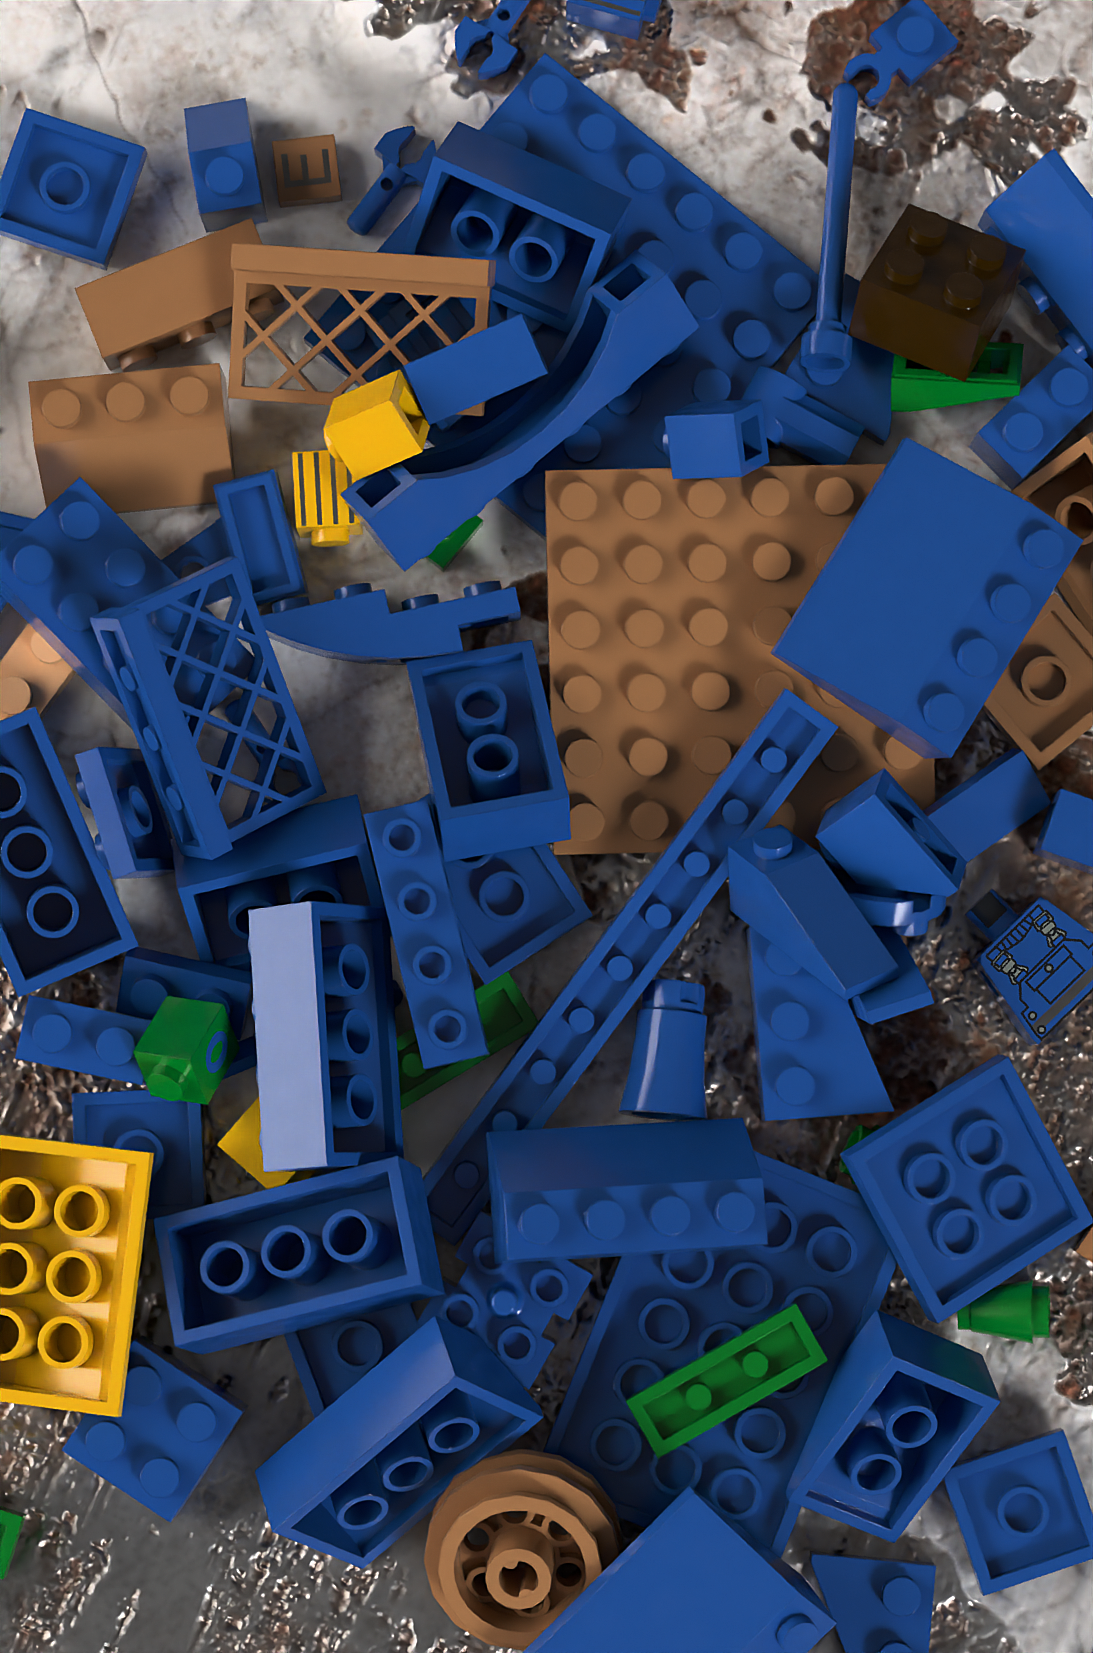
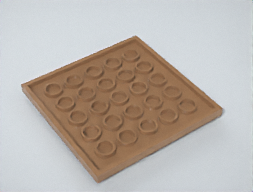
(667, 639)

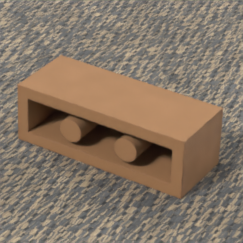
(171, 299)

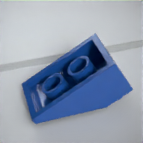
(489, 751)
(891, 1426)

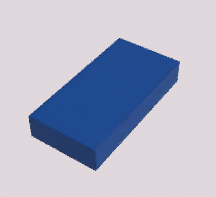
(476, 369)
(261, 536)
(989, 804)

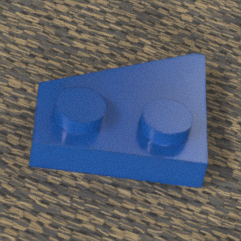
(860, 390)
(877, 1601)

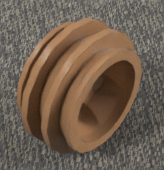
(482, 1583)

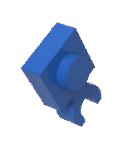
(905, 46)

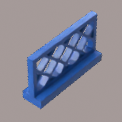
(159, 717)

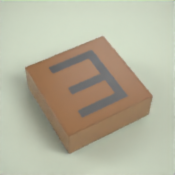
(307, 171)

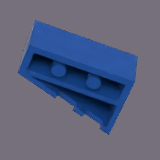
(806, 1043)

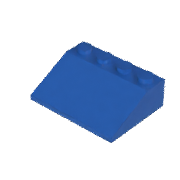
(926, 599)
(691, 1588)

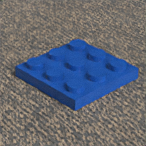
(967, 1188)

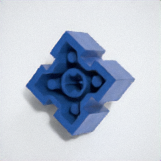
(508, 1301)

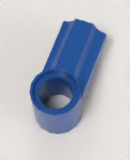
(800, 421)

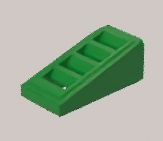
(923, 388)

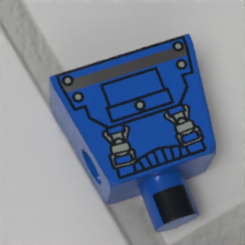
(1034, 962)

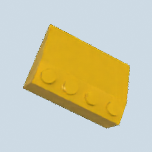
(69, 1270)

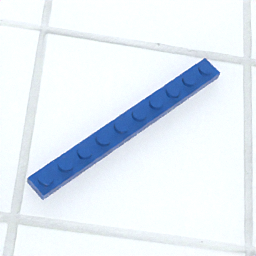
(627, 955)

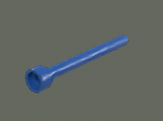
(827, 344)

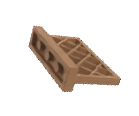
(346, 272)

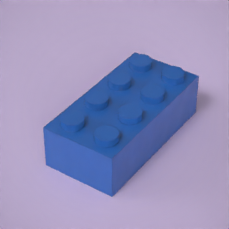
(87, 560)
(53, 888)
(298, 1256)

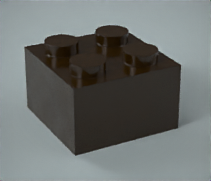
(936, 292)

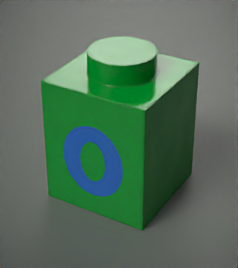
(186, 1050)

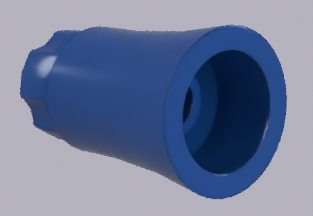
(668, 1054)

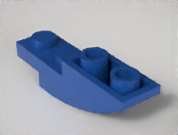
(363, 630)

